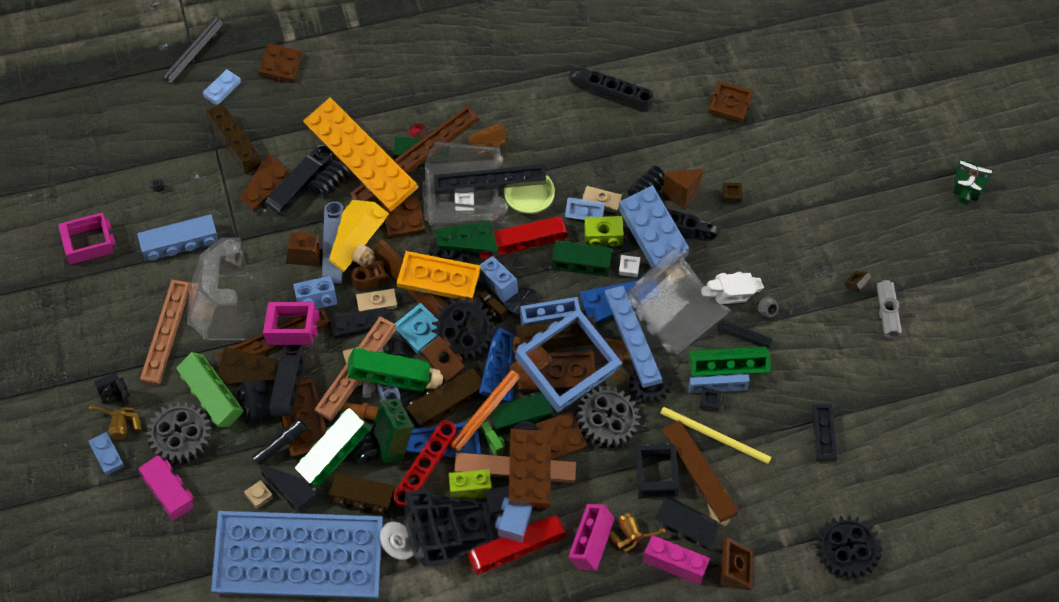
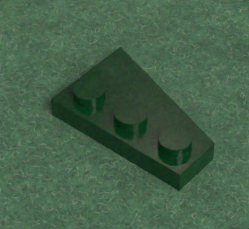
(472, 236)

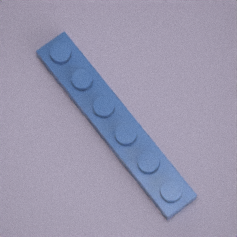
(633, 337)

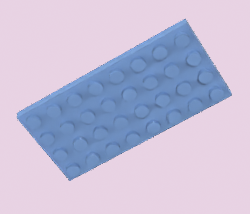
(297, 555)

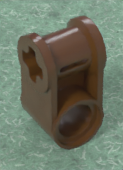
(371, 276)

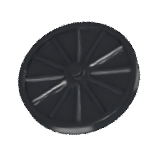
(524, 297)

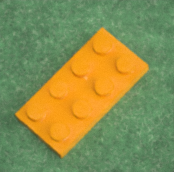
(438, 276)

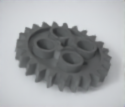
(611, 401)
(169, 420)

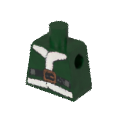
(970, 181)

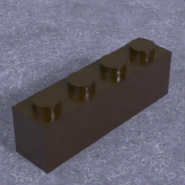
(233, 138)
(569, 337)
(445, 400)

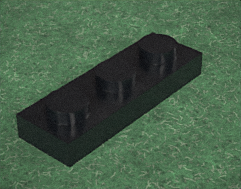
(357, 323)
(824, 432)

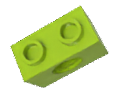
(611, 225)
(469, 484)

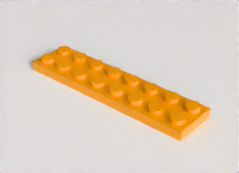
(361, 154)

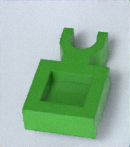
(495, 442)

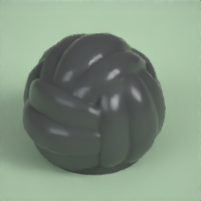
(768, 307)

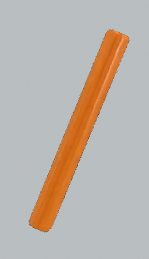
(485, 410)

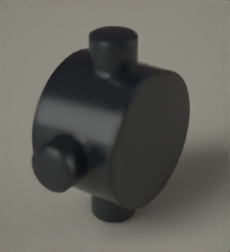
(158, 185)

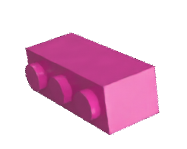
(166, 487)
(591, 537)
(676, 560)

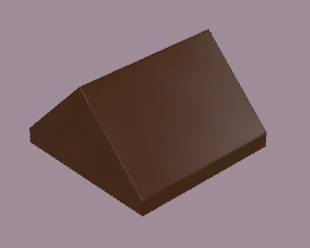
(682, 186)
(736, 565)

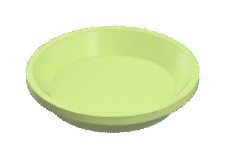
(530, 198)

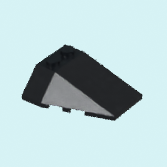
(445, 526)

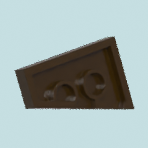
(245, 366)

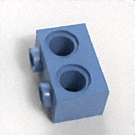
(319, 291)

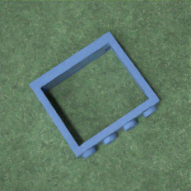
(586, 385)

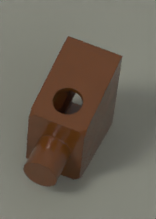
(304, 249)

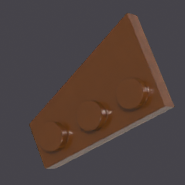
(264, 182)

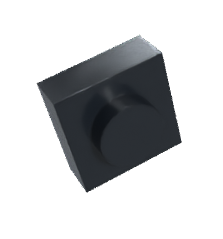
(710, 399)

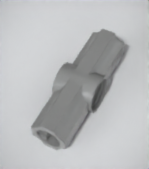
(889, 318)

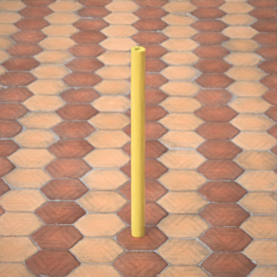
(716, 435)

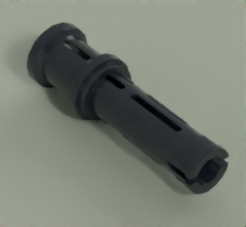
(286, 436)

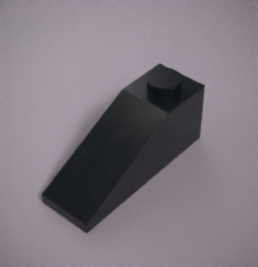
(292, 489)

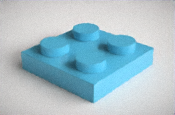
(417, 327)

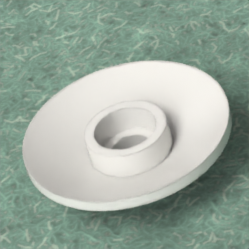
(396, 541)

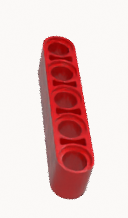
(528, 236)
(426, 455)
(506, 550)

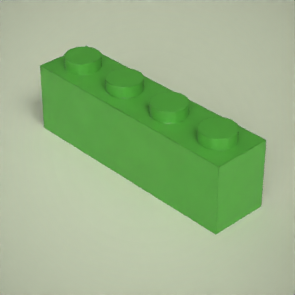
(209, 389)

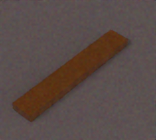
(393, 264)
(257, 344)
(700, 471)

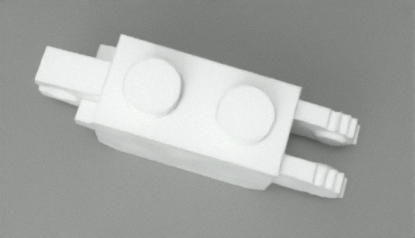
(732, 287)

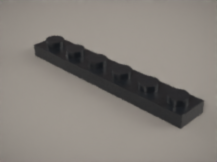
(490, 179)

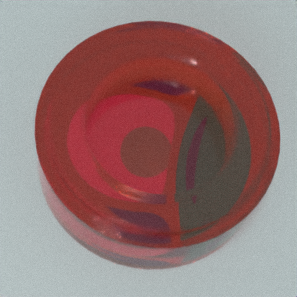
(417, 130)

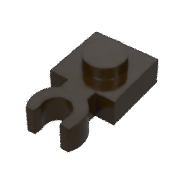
(495, 308)

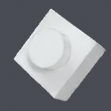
(464, 198)
(629, 266)

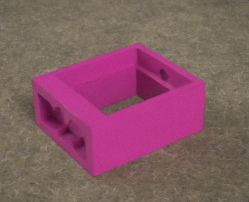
(82, 225)
(290, 336)

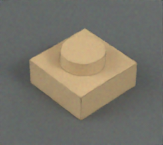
(258, 494)

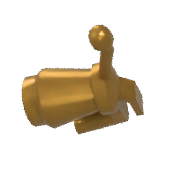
(117, 428)
(630, 528)

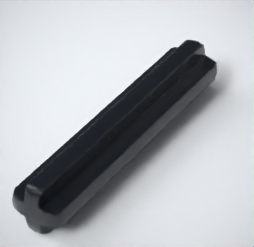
(744, 333)

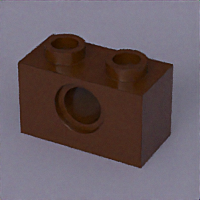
(431, 355)

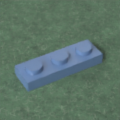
(734, 382)

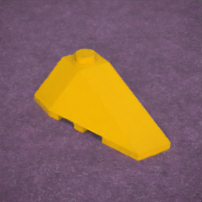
(356, 227)

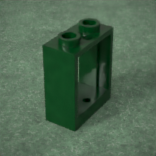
(394, 442)

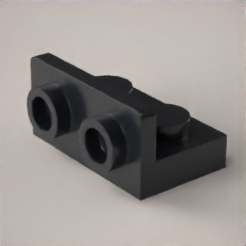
(111, 388)

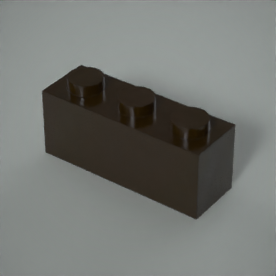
(362, 494)

